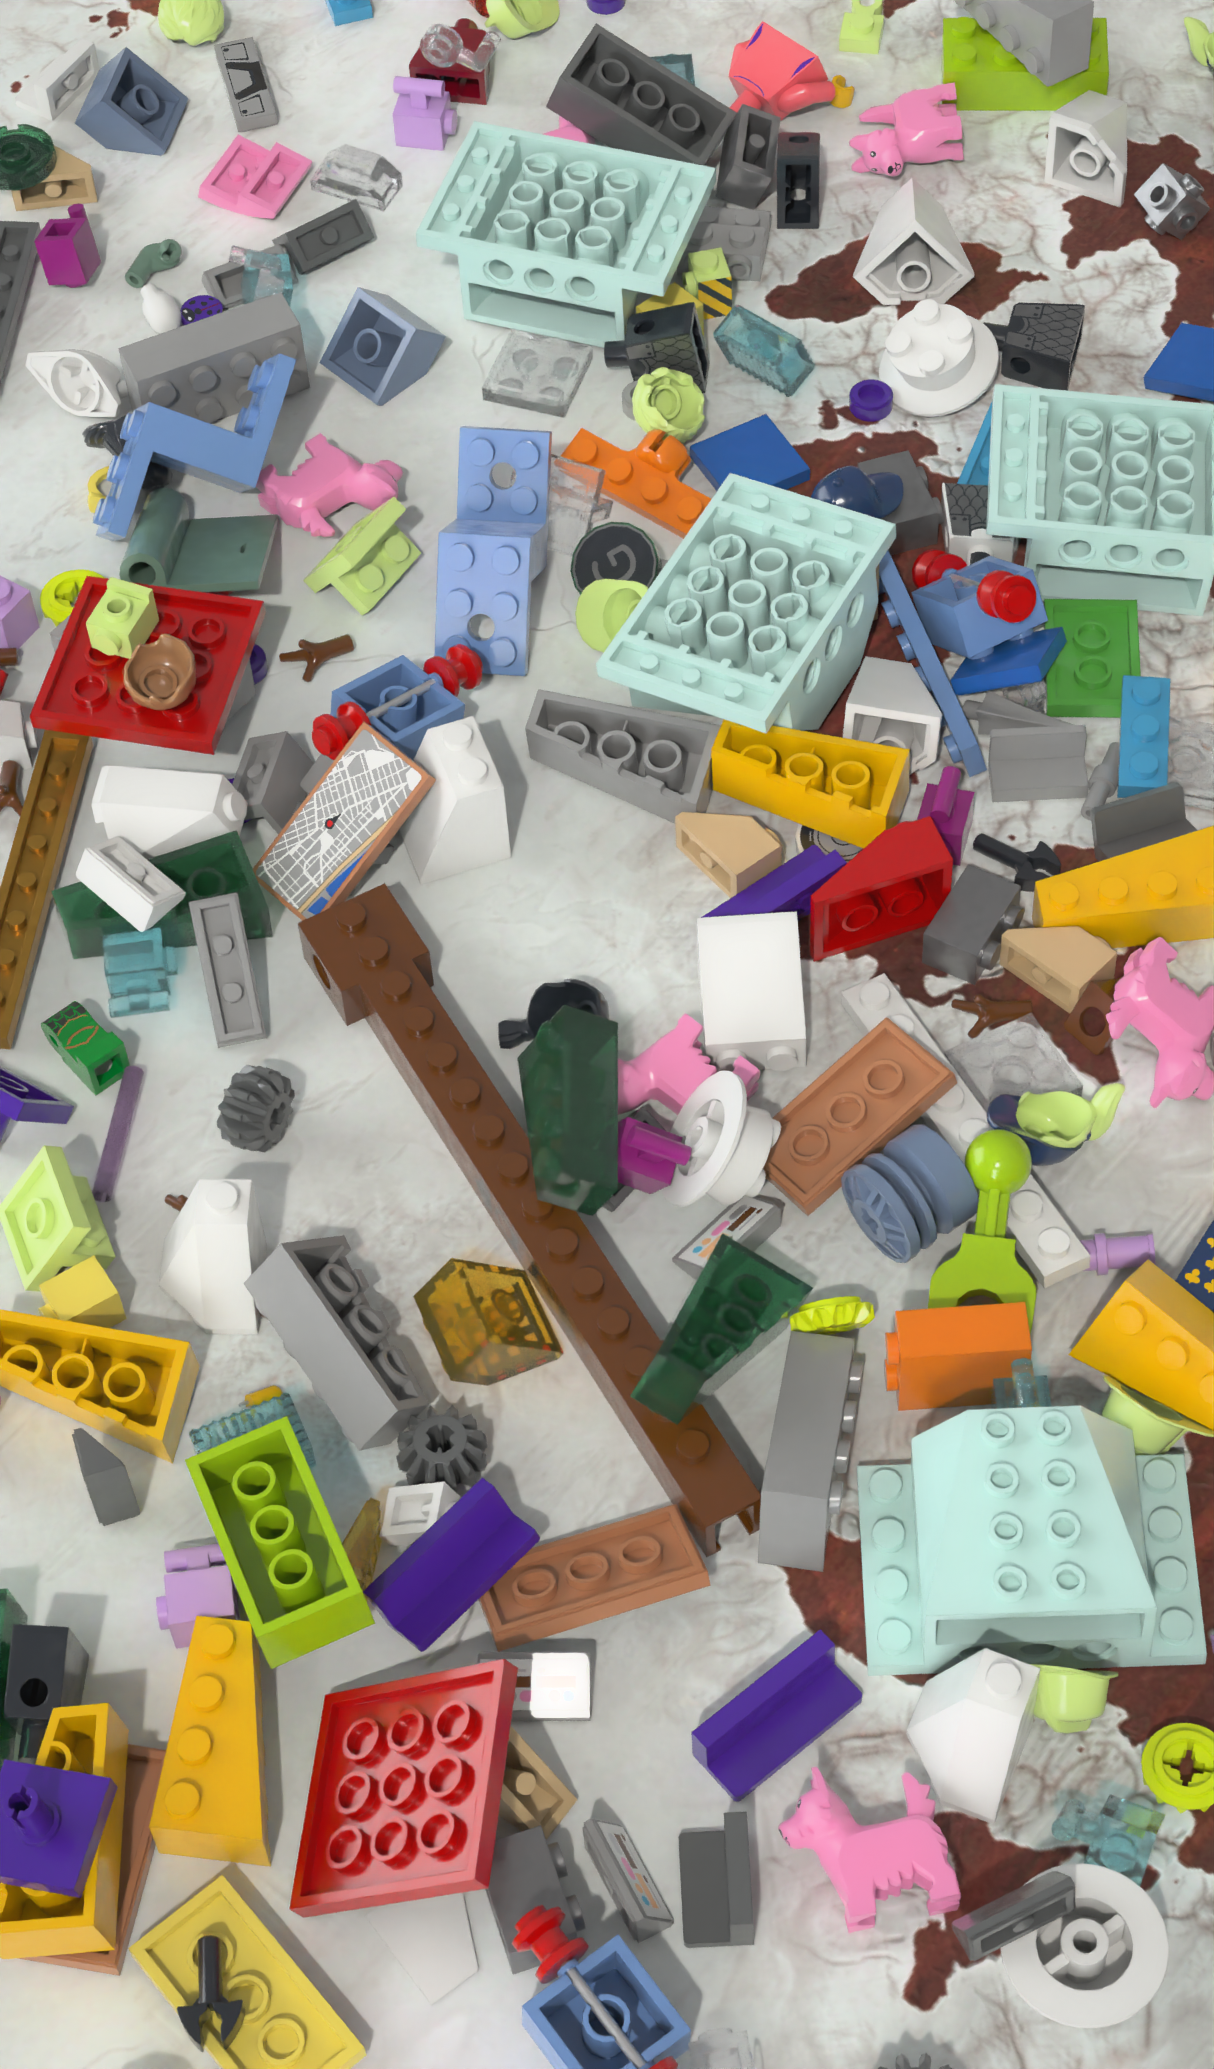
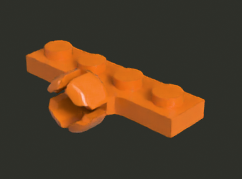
(644, 477)

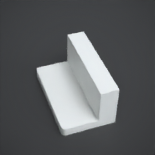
(61, 81)

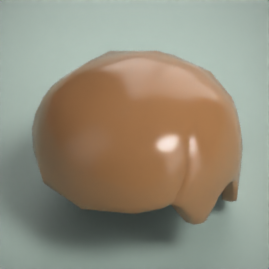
(160, 673)

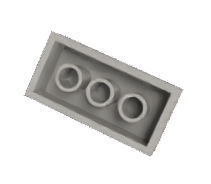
(209, 362)

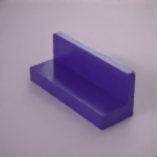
(786, 887)
(451, 1566)
(775, 1718)

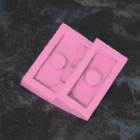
(254, 179)

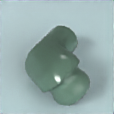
(153, 259)

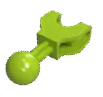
(987, 1260)

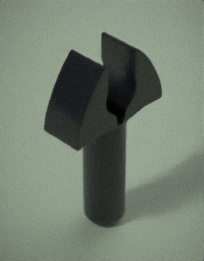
(1023, 862)
(211, 1997)

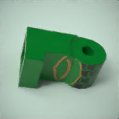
(86, 1046)

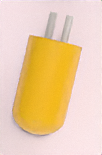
(259, 1396)

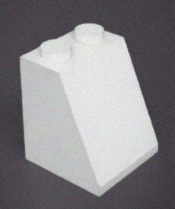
(464, 812)
(752, 990)

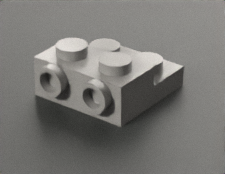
(739, 233)

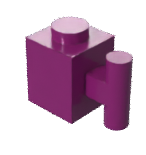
(68, 249)
(950, 811)
(648, 1155)

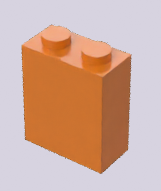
(953, 1353)

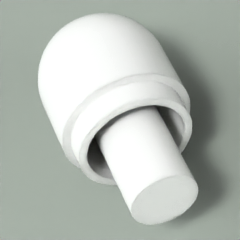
(160, 309)

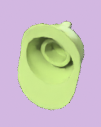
(521, 17)
(605, 608)
(1152, 1423)
(1071, 1697)

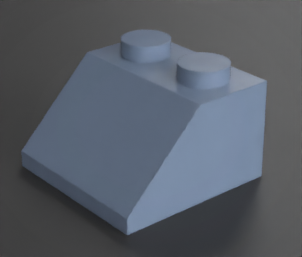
(131, 107)
(381, 346)

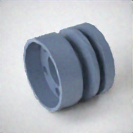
(910, 1193)

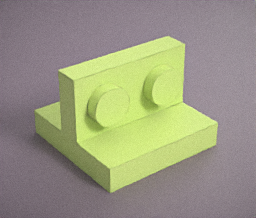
(367, 558)
(52, 1220)

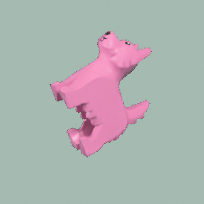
(917, 135)
(325, 486)
(1169, 1019)
(673, 1070)
(878, 1857)

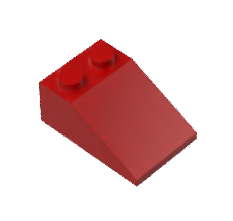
(882, 890)

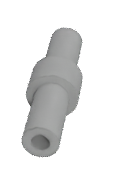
(1102, 781)

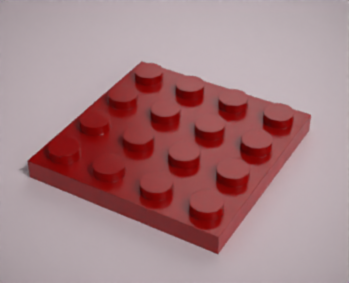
(87, 688)
(405, 1790)

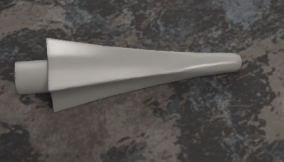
(1001, 713)

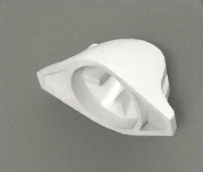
(79, 381)

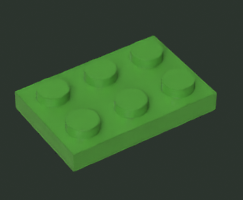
(1097, 654)

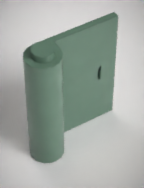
(196, 553)

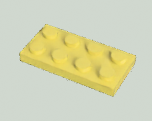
(285, 2015)

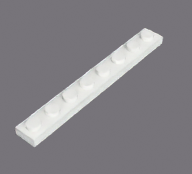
(1035, 1223)

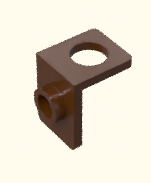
(1098, 995)

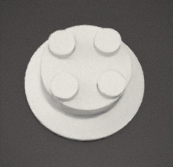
(938, 360)
(726, 1142)
(1096, 1960)

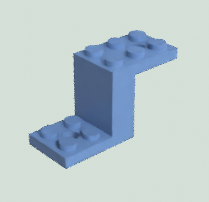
(194, 446)
(494, 546)

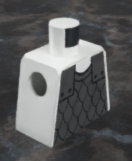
(965, 525)

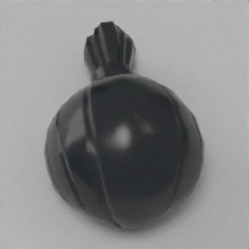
(546, 1003)

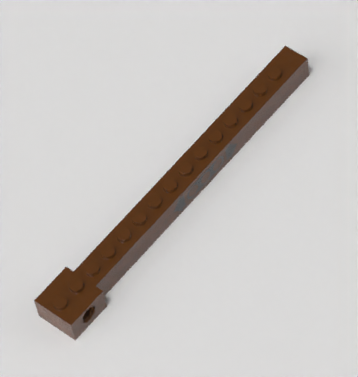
(383, 973)

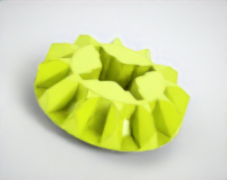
(61, 591)
(832, 1315)
(1166, 1750)

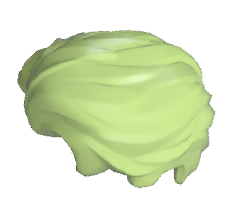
(191, 20)
(669, 403)

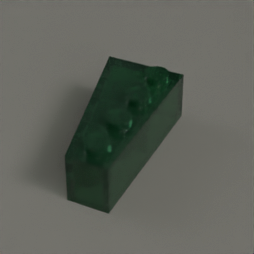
(200, 870)
(573, 1109)
(721, 1325)

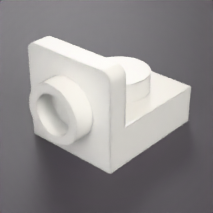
(414, 1510)

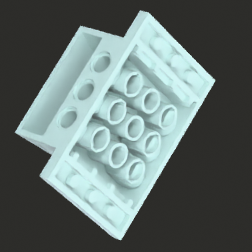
(562, 230)
(1106, 494)
(755, 611)
(1028, 1543)

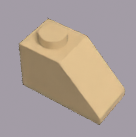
(66, 185)
(728, 848)
(1057, 961)
(531, 1790)

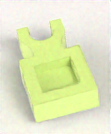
(862, 28)

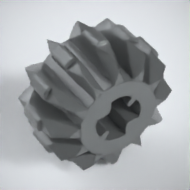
(255, 1108)
(439, 1434)

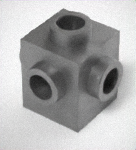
(1180, 205)

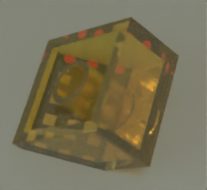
(486, 1322)

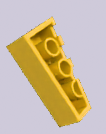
(814, 779)
(1137, 895)
(1156, 1343)
(102, 1377)
(214, 1763)
(47, 1923)

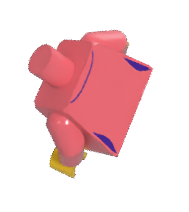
(782, 75)

